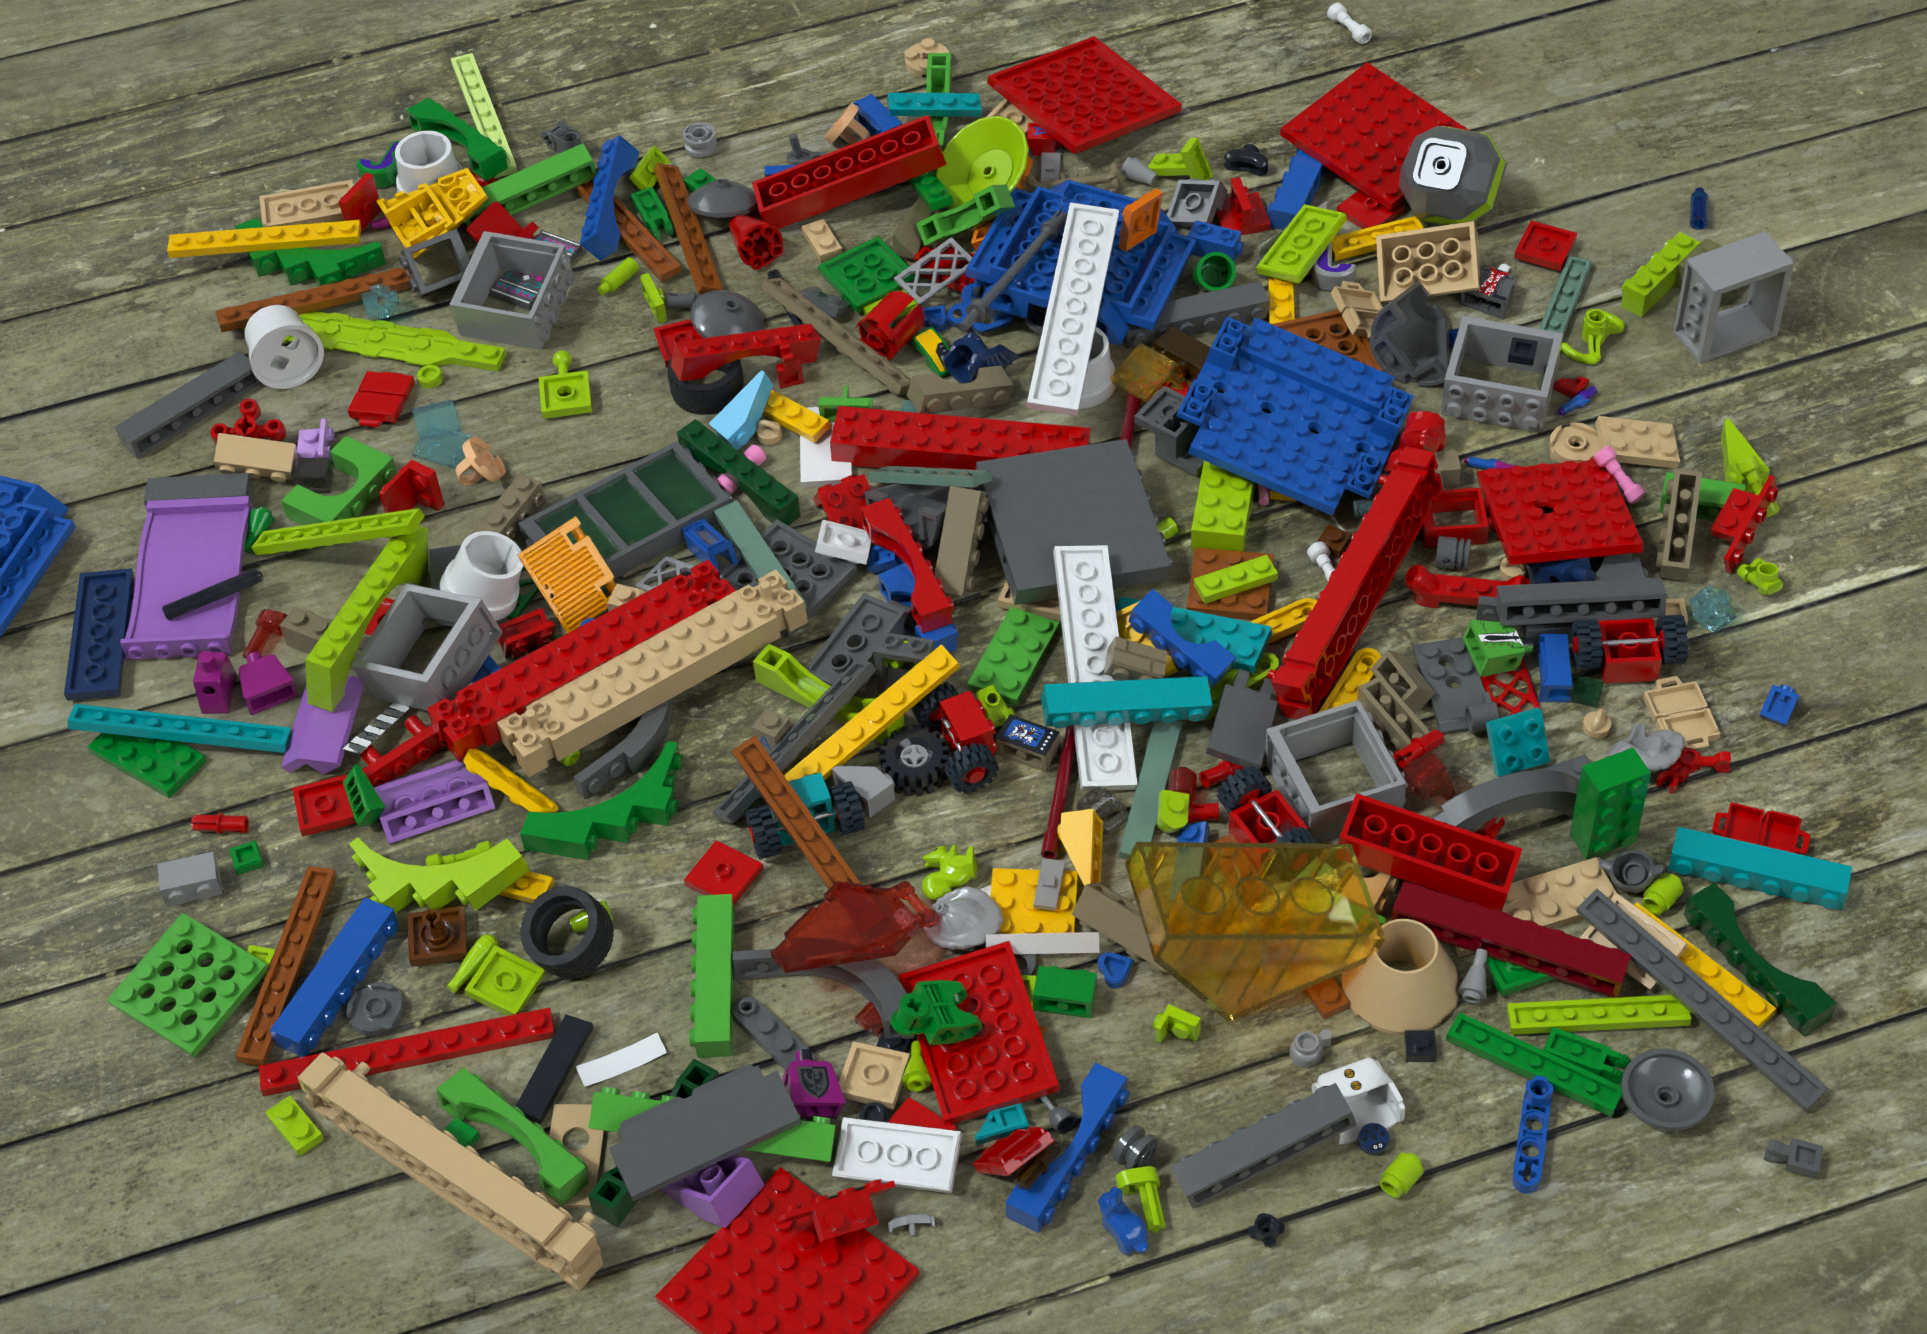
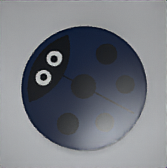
(1373, 1139)

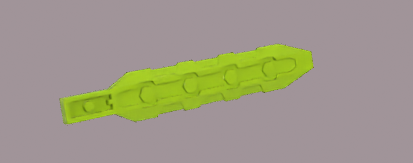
(399, 342)

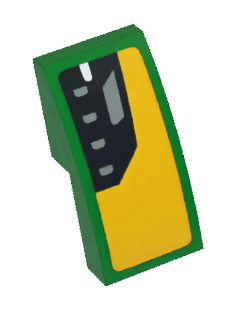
(933, 348)

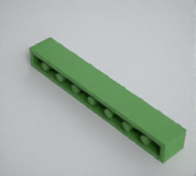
(807, 1140)

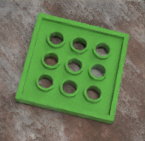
(210, 1015)

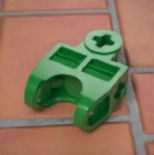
(934, 1012)

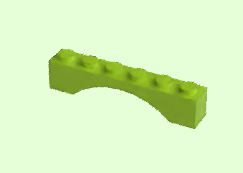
(788, 677)

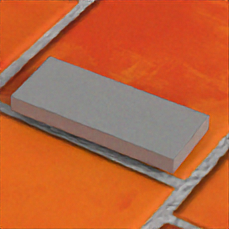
(1050, 167)
(1049, 884)

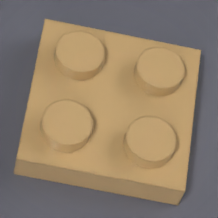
(873, 1074)

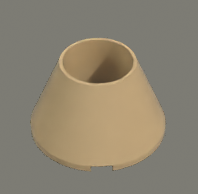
(1398, 998)

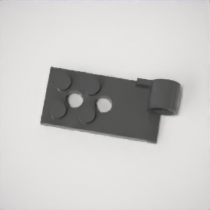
(863, 624)
(1457, 708)

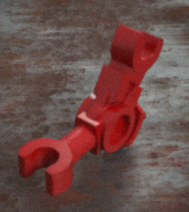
(1690, 762)

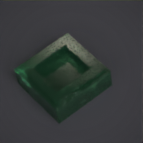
(1587, 691)

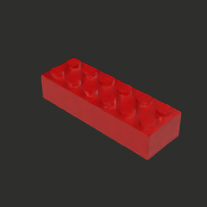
(1430, 852)

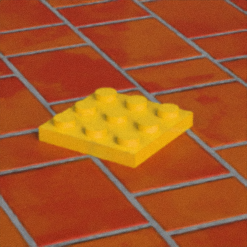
(1015, 895)

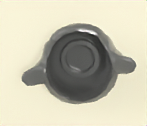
(1632, 870)

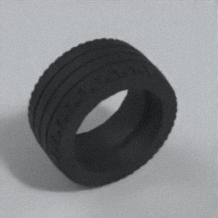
(708, 397)
(542, 915)

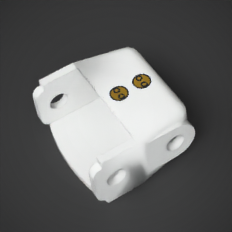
(1368, 1093)

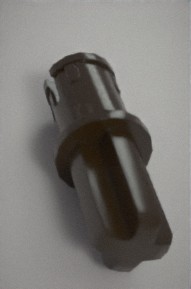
(1037, 1166)

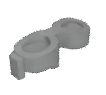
(911, 1220)

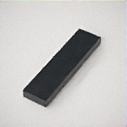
(554, 1068)

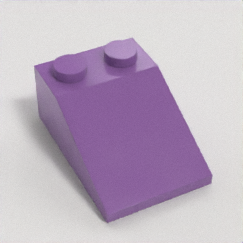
(719, 1190)

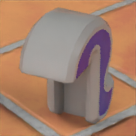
(1328, 276)

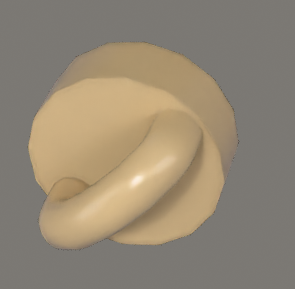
(768, 432)
(1510, 571)
(1597, 724)

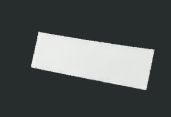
(621, 1060)

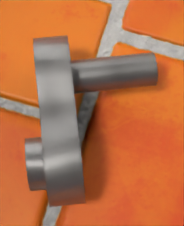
(800, 155)

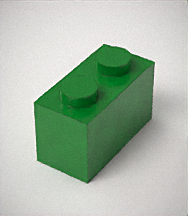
(1065, 991)

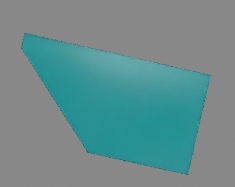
(1001, 1124)

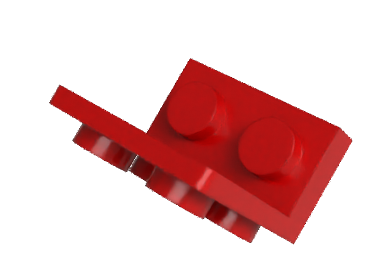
(412, 485)

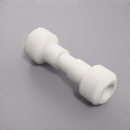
(1360, 33)
(1319, 554)

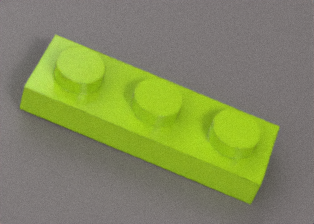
(1235, 579)

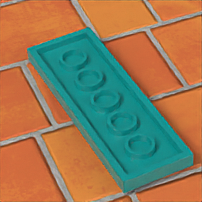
(1241, 638)

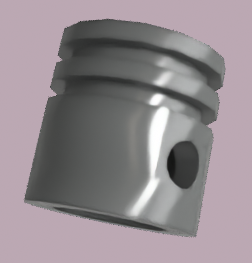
(1452, 553)

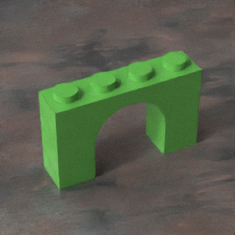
(357, 460)

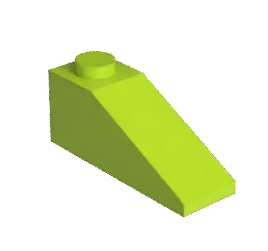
(1735, 449)

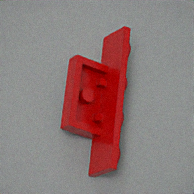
(1740, 519)
(840, 1215)

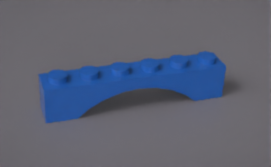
(600, 230)
(1100, 1097)

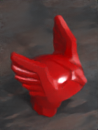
(1423, 432)

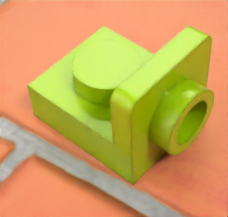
(1177, 1021)

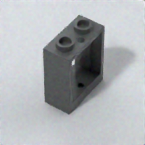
(458, 251)
(892, 647)

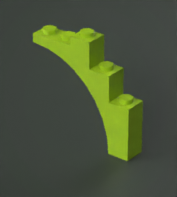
(470, 880)

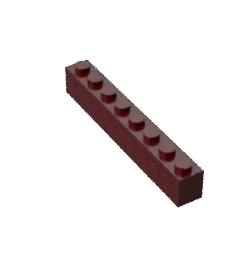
(1514, 939)

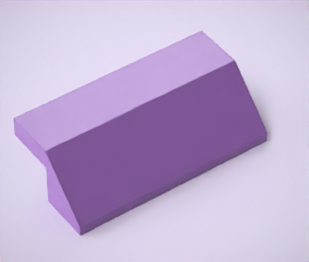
(322, 734)
(431, 800)

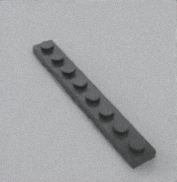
(800, 735)

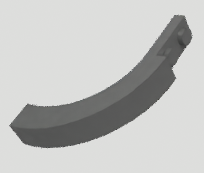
(631, 753)
(1510, 794)
(866, 977)

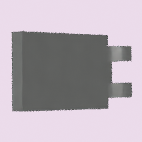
(1242, 722)

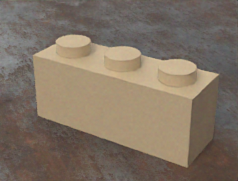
(255, 457)

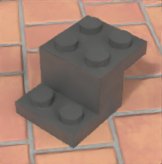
(1171, 432)

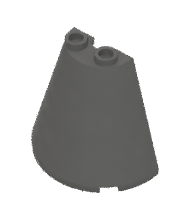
(1412, 338)
(920, 506)

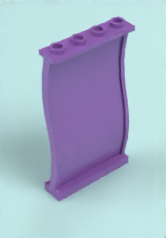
(180, 553)

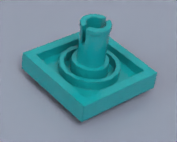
(1518, 742)

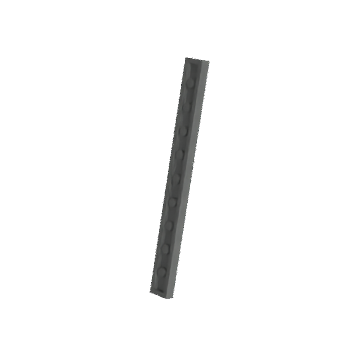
(1702, 1000)

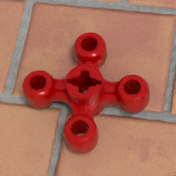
(247, 425)

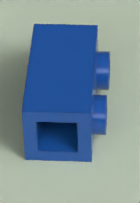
(1216, 239)

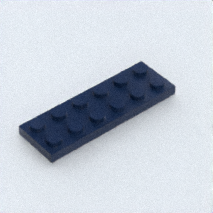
(98, 627)

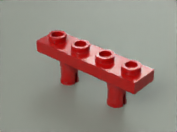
(405, 756)

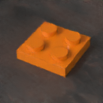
(1140, 219)

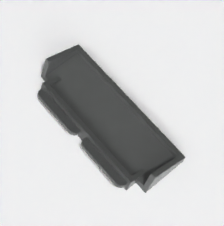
(701, 1129)

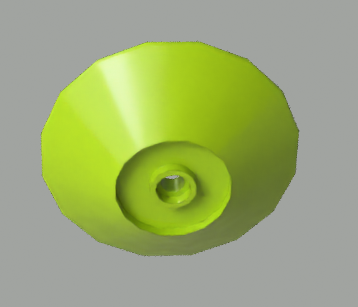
(983, 155)

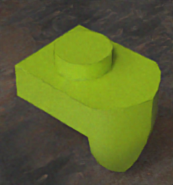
(1172, 811)

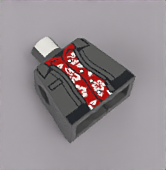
(1494, 293)

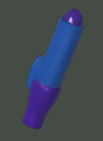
(1579, 401)

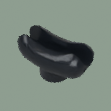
(1246, 159)

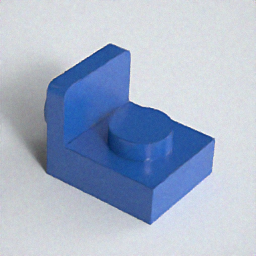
(882, 559)
(1780, 704)

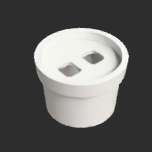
(423, 159)
(281, 365)
(1100, 368)
(486, 570)

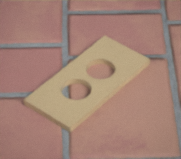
(576, 1117)

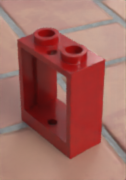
(1458, 500)

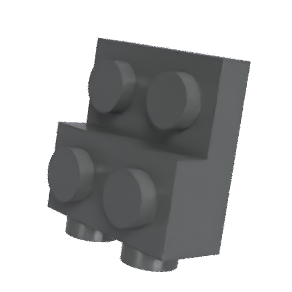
(1196, 201)

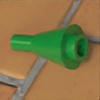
(259, 521)

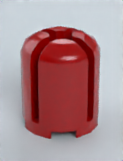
(892, 338)

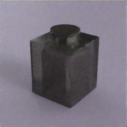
(314, 474)

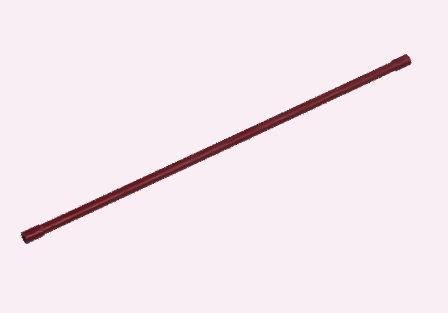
(1051, 839)

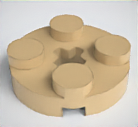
(917, 56)
(1563, 438)

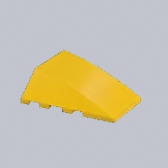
(433, 208)

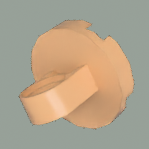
(846, 126)
(480, 461)

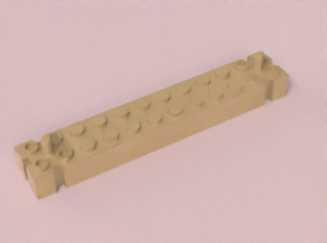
(652, 672)
(453, 1170)

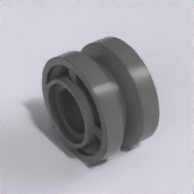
(1135, 1148)

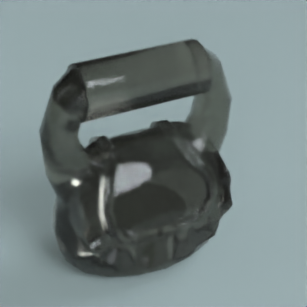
(1103, 803)

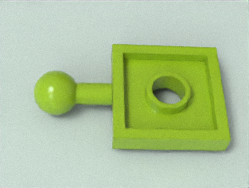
(554, 385)

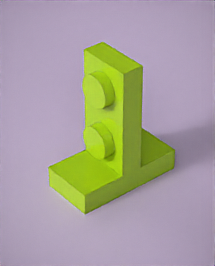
(1189, 162)

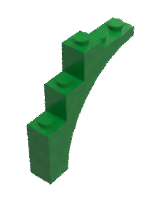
(321, 265)
(577, 831)

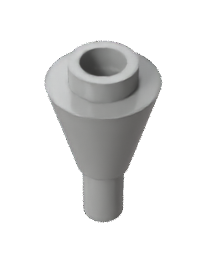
(1474, 984)

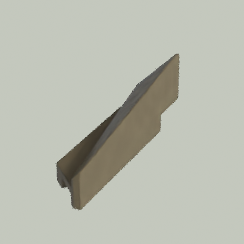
(906, 236)

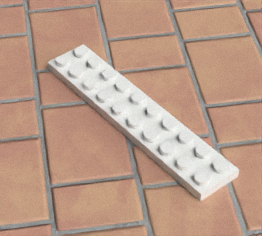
(1073, 309)
(1088, 629)

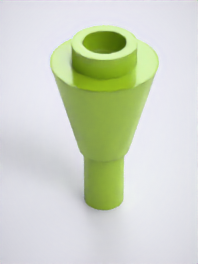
(916, 1073)

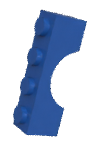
(898, 585)
(1153, 620)

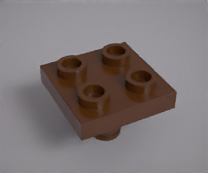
(437, 936)

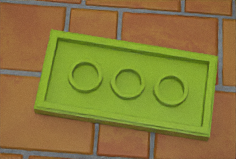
(1301, 243)

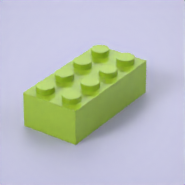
(1221, 510)

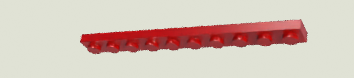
(419, 1048)

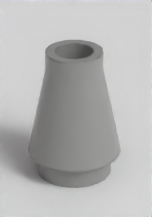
(1137, 171)

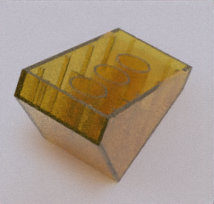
(1253, 917)

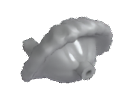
(1656, 749)
(964, 919)

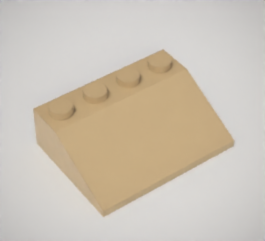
(1439, 257)

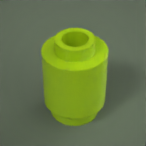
(1662, 893)
(1401, 1175)

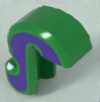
(385, 171)

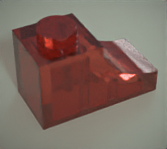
(1428, 778)

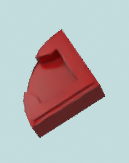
(1571, 387)

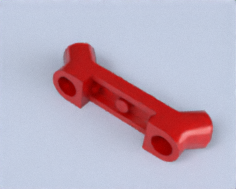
(1435, 588)

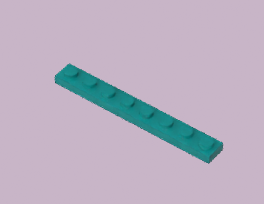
(179, 728)

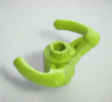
(1595, 329)

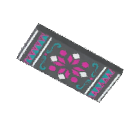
(523, 288)

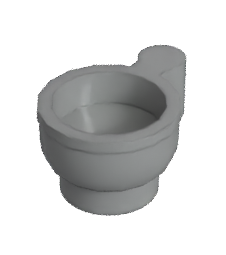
(1307, 1048)

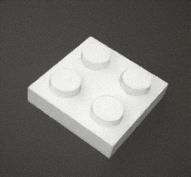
(843, 542)

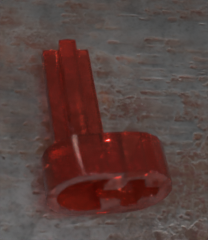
(267, 624)

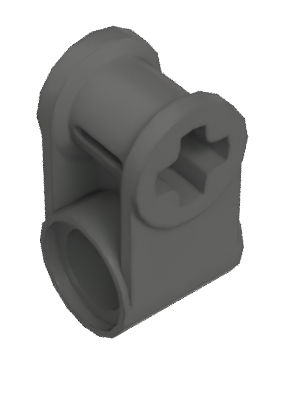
(561, 137)

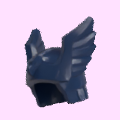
(971, 353)

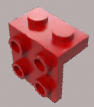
(498, 220)
(844, 500)
(526, 633)

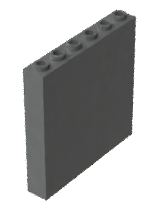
(1072, 500)

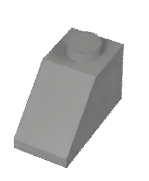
(871, 785)

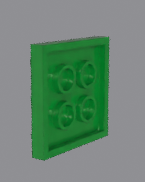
(865, 273)

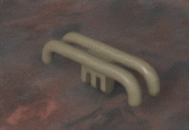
(1110, 177)

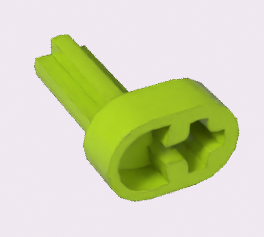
(1145, 1183)

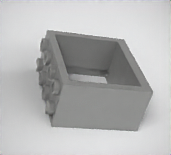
(517, 255)
(1710, 274)
(1496, 402)
(453, 663)
(1321, 733)

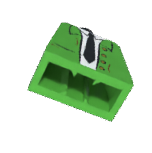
(1495, 647)

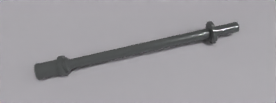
(1049, 230)

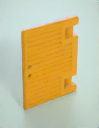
(571, 574)

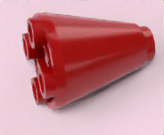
(756, 241)

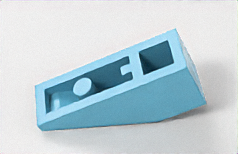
(740, 417)

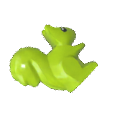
(953, 873)

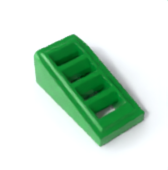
(362, 797)

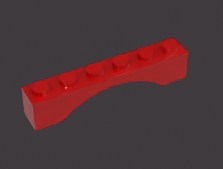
(701, 356)
(886, 528)

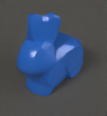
(1123, 1223)

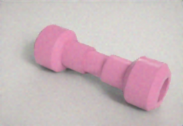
(753, 453)
(1632, 491)

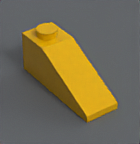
(1082, 839)

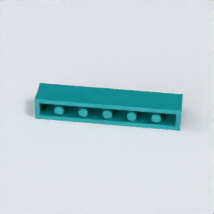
(1126, 701)
(1760, 868)

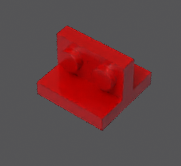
(1243, 210)

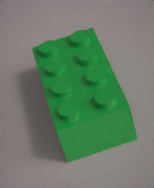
(1609, 803)

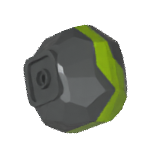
(1452, 176)

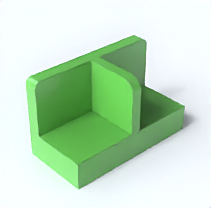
(829, 405)

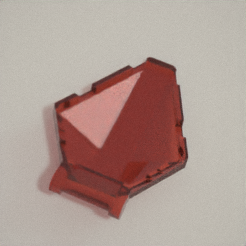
(853, 927)

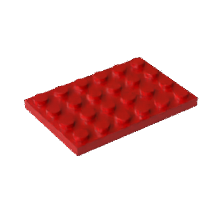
(1008, 1055)

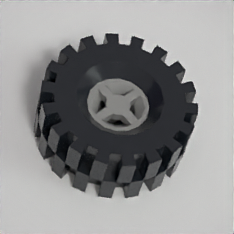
(914, 760)

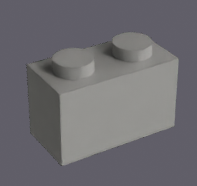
(189, 879)

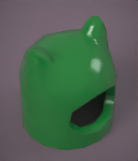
(1214, 272)

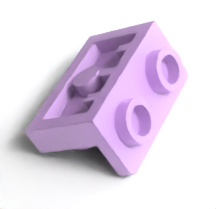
(315, 442)

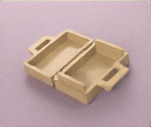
(1357, 306)
(1682, 710)

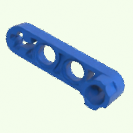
(1538, 1094)

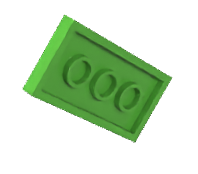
(1014, 654)

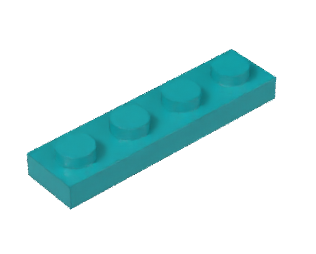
(934, 104)

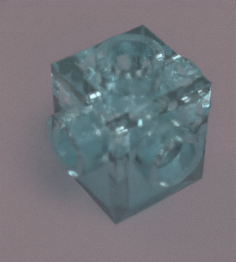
(373, 308)
(1712, 608)

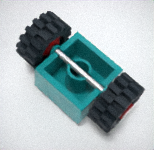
(845, 807)

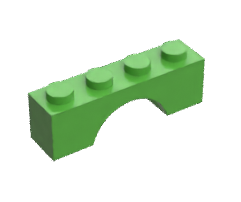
(951, 223)

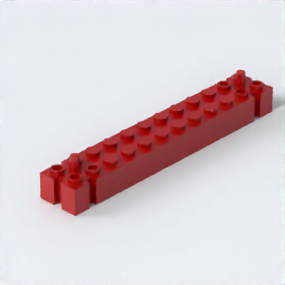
(1357, 584)
(478, 707)

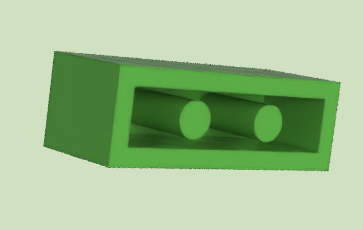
(1711, 496)

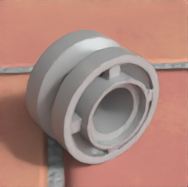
(700, 139)

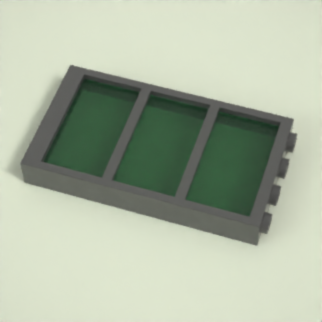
(637, 508)

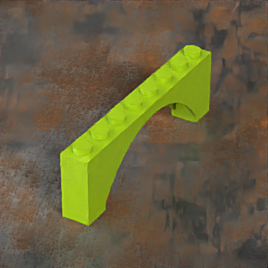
(331, 659)

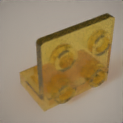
(1146, 372)

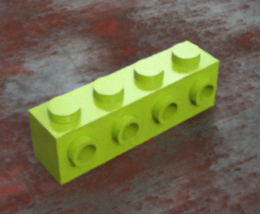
(1657, 276)

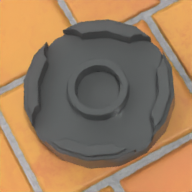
(376, 1009)

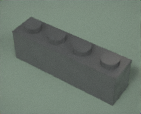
(199, 487)

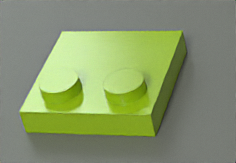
(504, 982)

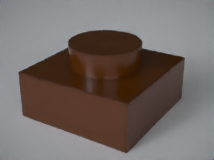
(1335, 539)

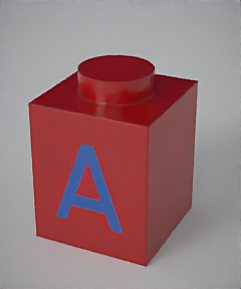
(1040, 141)

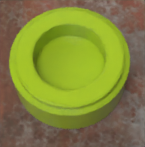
(429, 376)

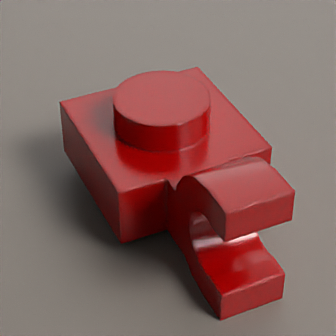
(789, 371)

